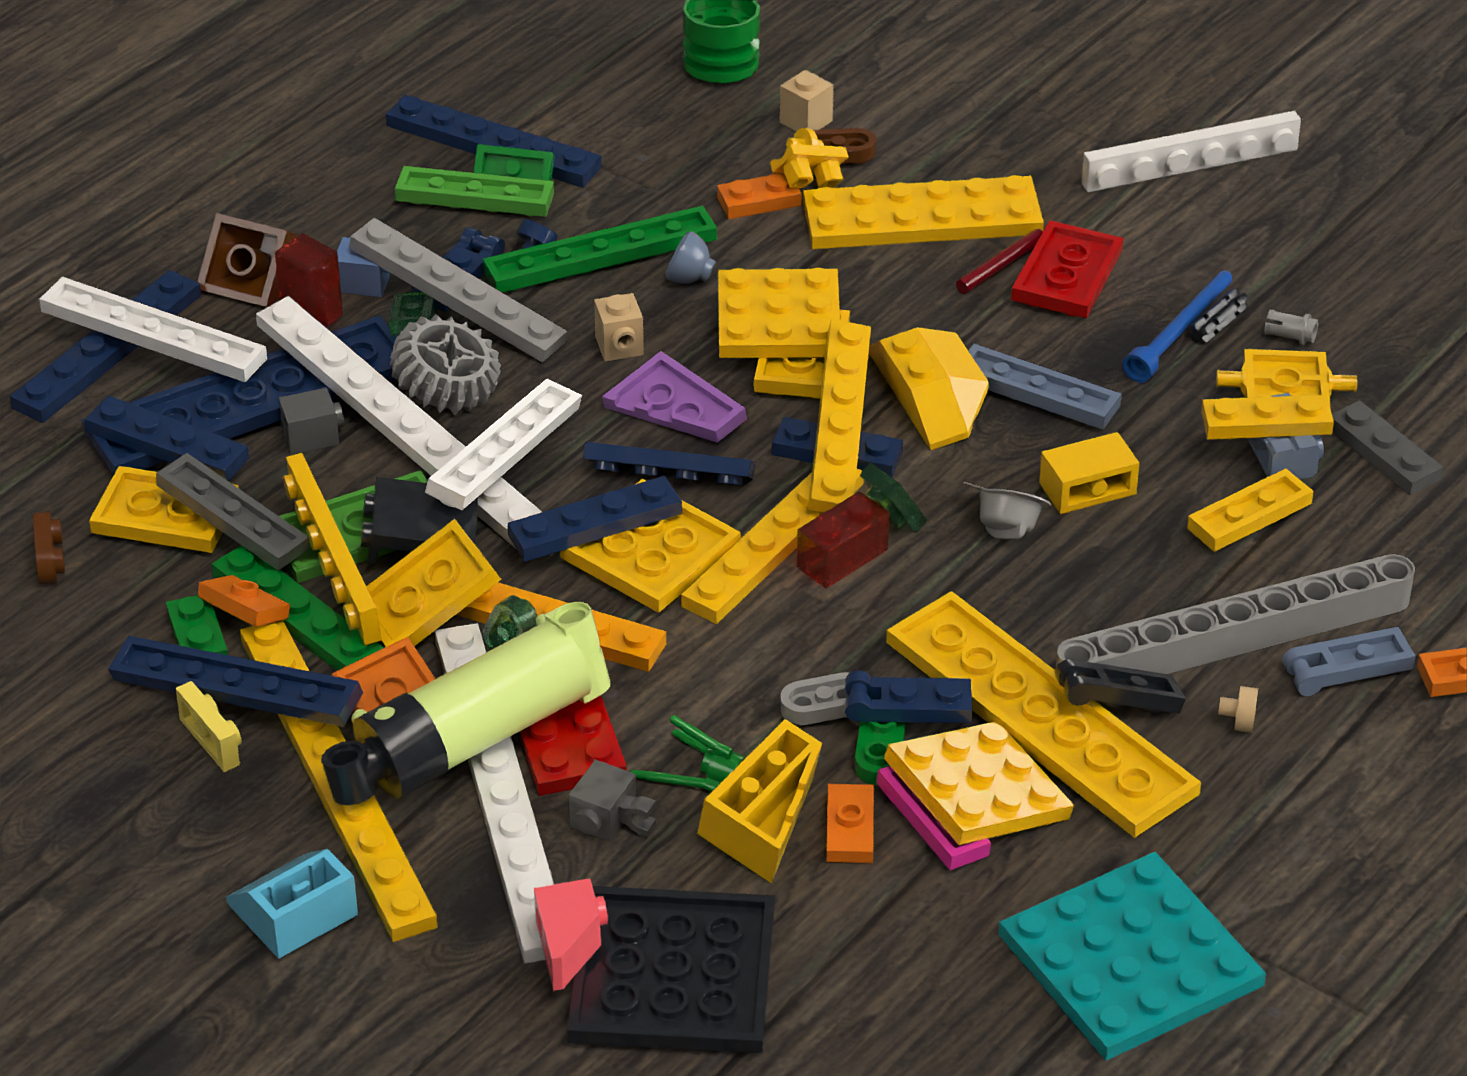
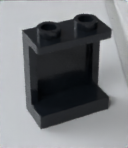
(407, 517)

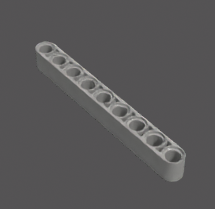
(1251, 619)

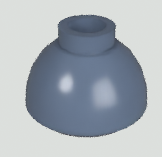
(690, 261)

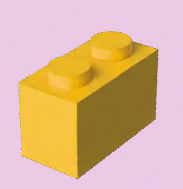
(1089, 472)

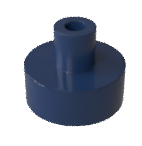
(535, 233)

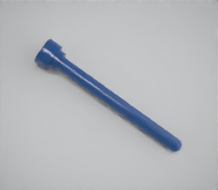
(1144, 361)

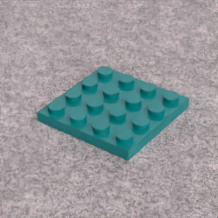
(1131, 955)

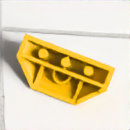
(933, 382)

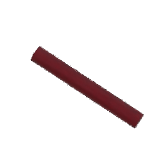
(998, 262)

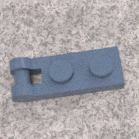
(1348, 659)

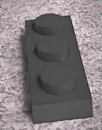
(1386, 447)

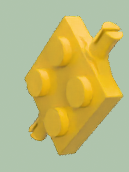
(1285, 372)

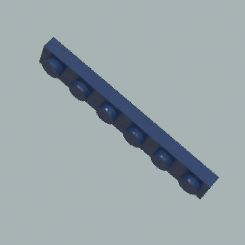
(466, 131)
(96, 353)
(237, 680)

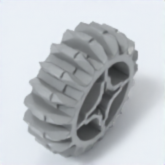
(445, 364)

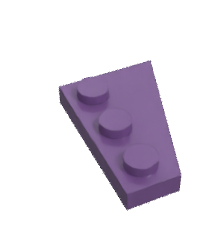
(675, 398)

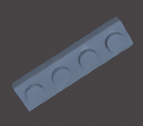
(1046, 388)

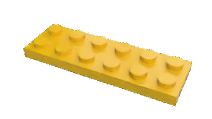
(921, 212)

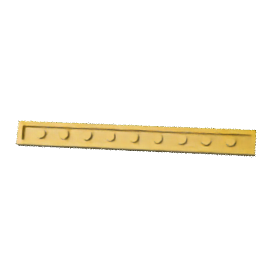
(360, 826)

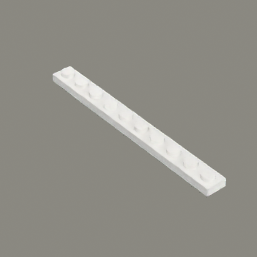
(383, 405)
(504, 807)

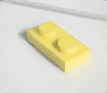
(209, 728)

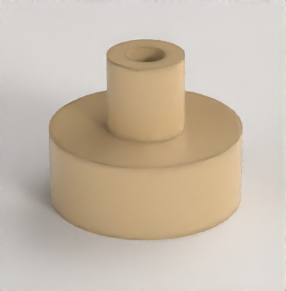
(1241, 708)

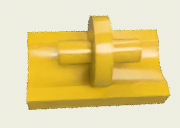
(808, 157)

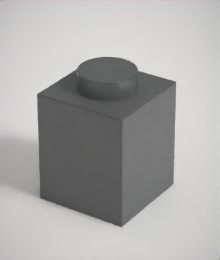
(310, 420)

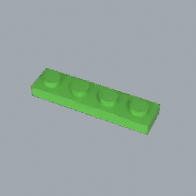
(474, 191)

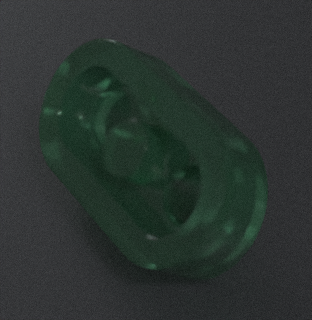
(509, 620)

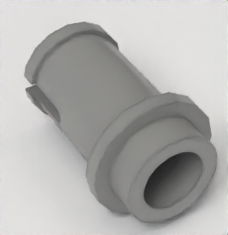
(1292, 326)

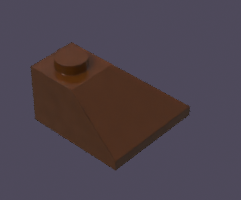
(242, 260)

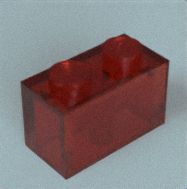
(310, 277)
(842, 539)

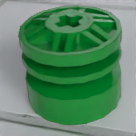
(721, 39)

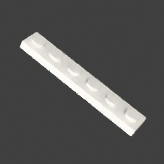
(1190, 151)
(153, 329)
(503, 444)

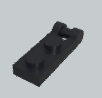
(1119, 686)

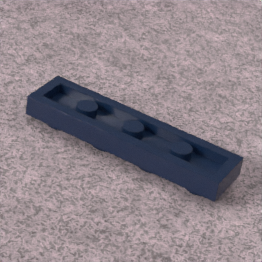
(164, 436)
(687, 465)
(594, 518)

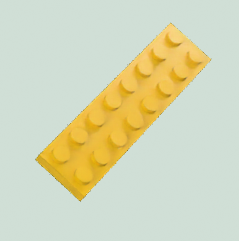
(1020, 692)

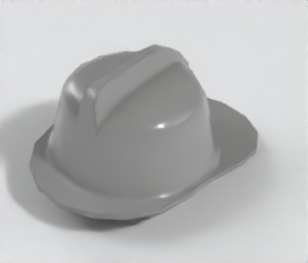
(1009, 512)

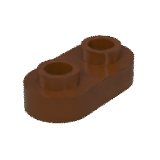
(858, 142)
(48, 558)

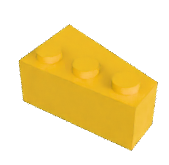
(761, 799)

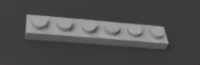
(458, 289)

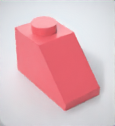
(568, 927)

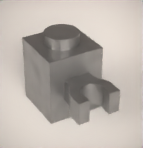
(607, 800)

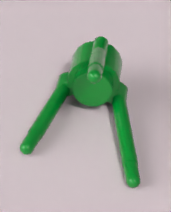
(717, 762)

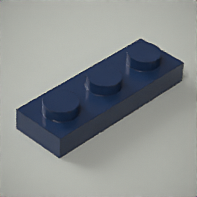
(797, 439)

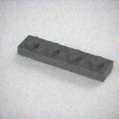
(232, 511)

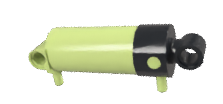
(470, 708)

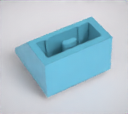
(297, 901)

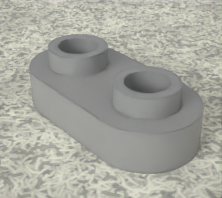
(814, 699)

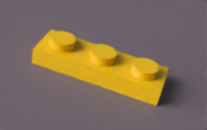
(1267, 417)
(1250, 509)

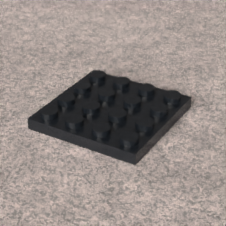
(676, 972)

